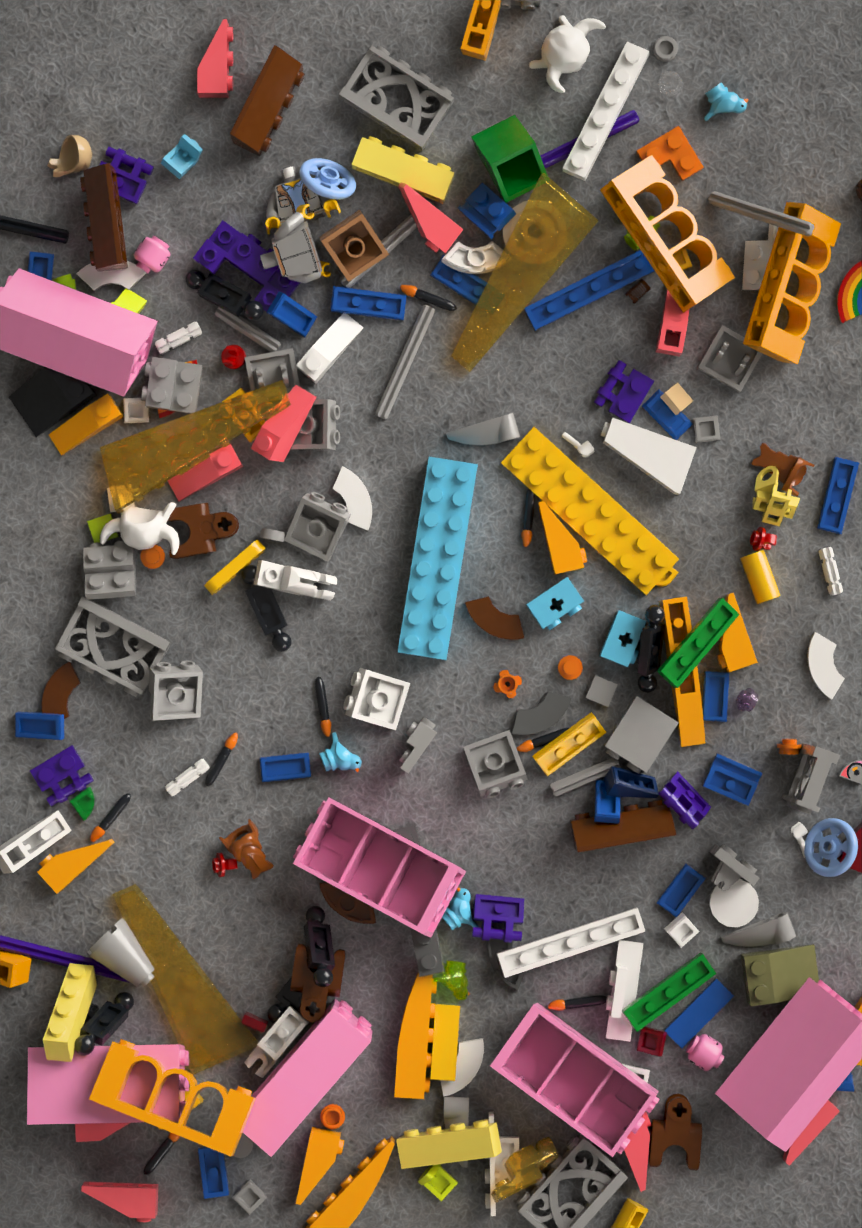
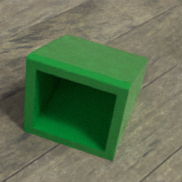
(509, 157)

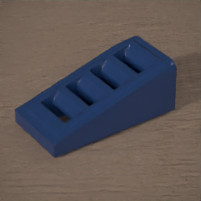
(622, 783)

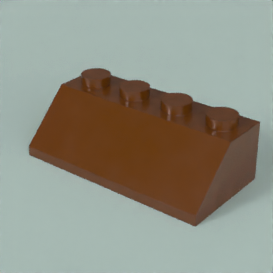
(267, 101)
(105, 218)
(634, 826)

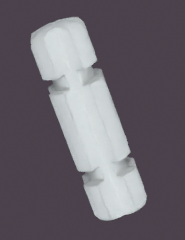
(178, 338)
(830, 571)
(187, 777)

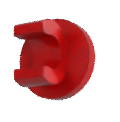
(233, 357)
(761, 539)
(220, 864)

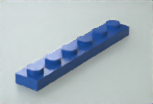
(588, 290)

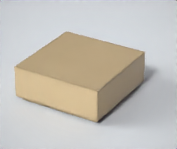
(676, 398)

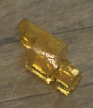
(524, 1168)

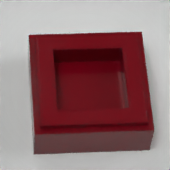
(254, 1022)
(651, 1041)

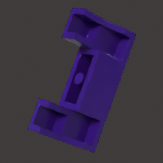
(245, 255)

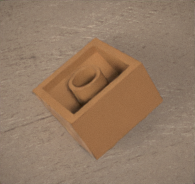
(354, 245)

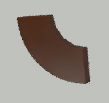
(494, 621)
(59, 689)
(347, 905)

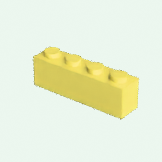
(396, 167)
(69, 1012)
(448, 1145)

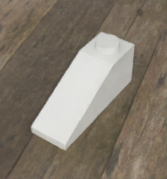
(329, 347)
(32, 842)

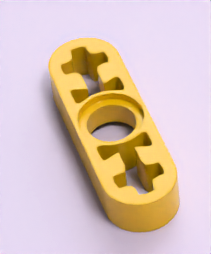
(238, 563)

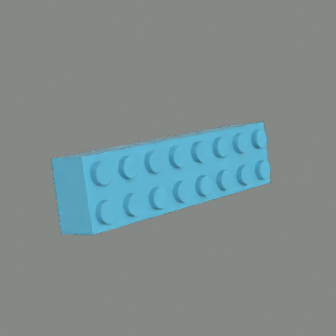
(437, 558)

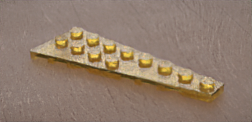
(537, 247)
(159, 453)
(189, 998)

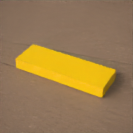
(569, 744)
(445, 1042)

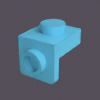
(182, 156)

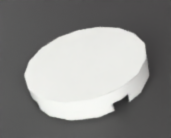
(735, 905)

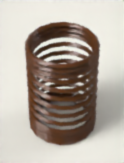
(637, 285)

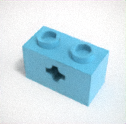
(541, 605)
(612, 647)

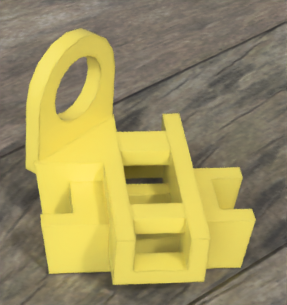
(766, 495)

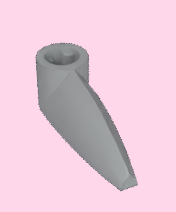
(487, 432)
(765, 932)
(456, 1111)

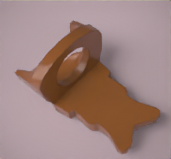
(790, 467)
(248, 849)

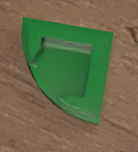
(84, 803)

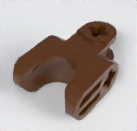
(203, 529)
(303, 982)
(676, 1130)

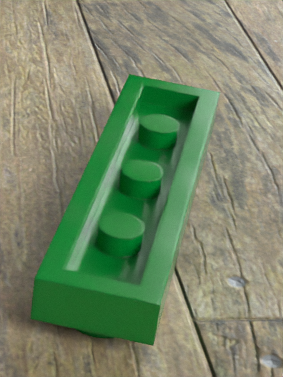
(698, 642)
(668, 992)

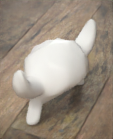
(565, 49)
(143, 528)

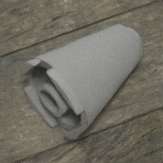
(123, 954)

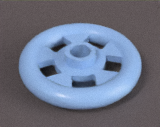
(327, 179)
(850, 847)

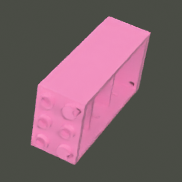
(73, 332)
(378, 867)
(796, 1064)
(306, 1075)
(575, 1080)
(61, 1090)

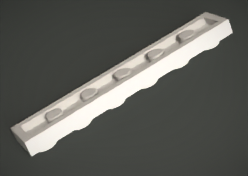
(605, 111)
(570, 942)

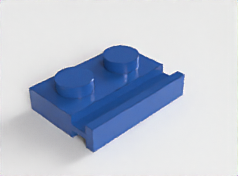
(487, 210)
(732, 779)

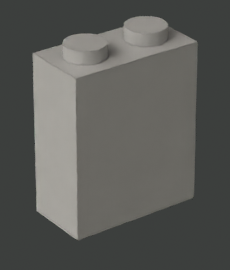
(640, 735)

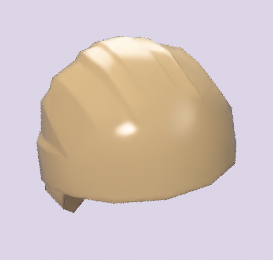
(73, 157)

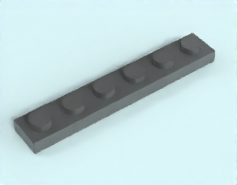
(426, 948)

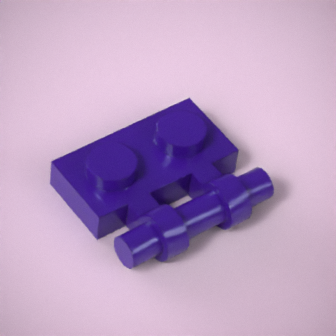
(129, 185)
(629, 397)
(58, 768)
(684, 800)
(498, 910)

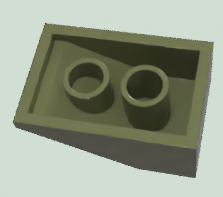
(777, 973)

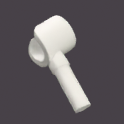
(585, 449)
(799, 831)

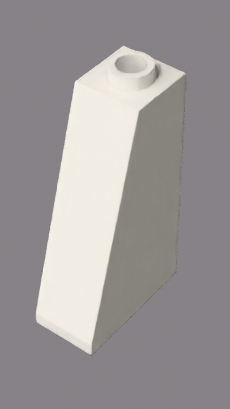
(654, 454)

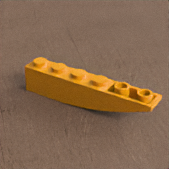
(688, 695)
(414, 1040)
(346, 1205)

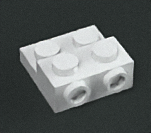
(376, 698)

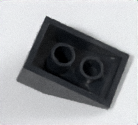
(50, 398)

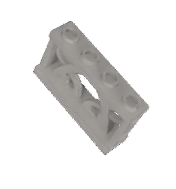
(405, 130)
(98, 615)
(810, 778)
(606, 1185)

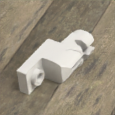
(293, 580)
(277, 1040)

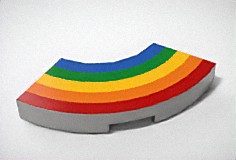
(850, 294)

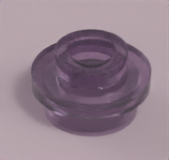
(747, 699)

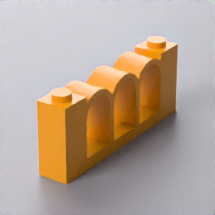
(648, 177)
(761, 332)
(115, 1074)

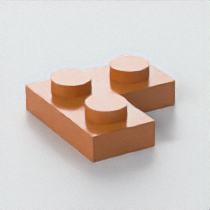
(674, 148)

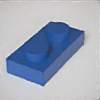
(213, 1173)

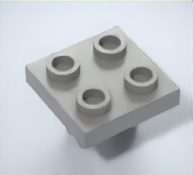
(729, 359)
(271, 368)
(731, 870)

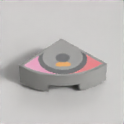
(852, 771)

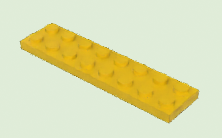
(590, 511)

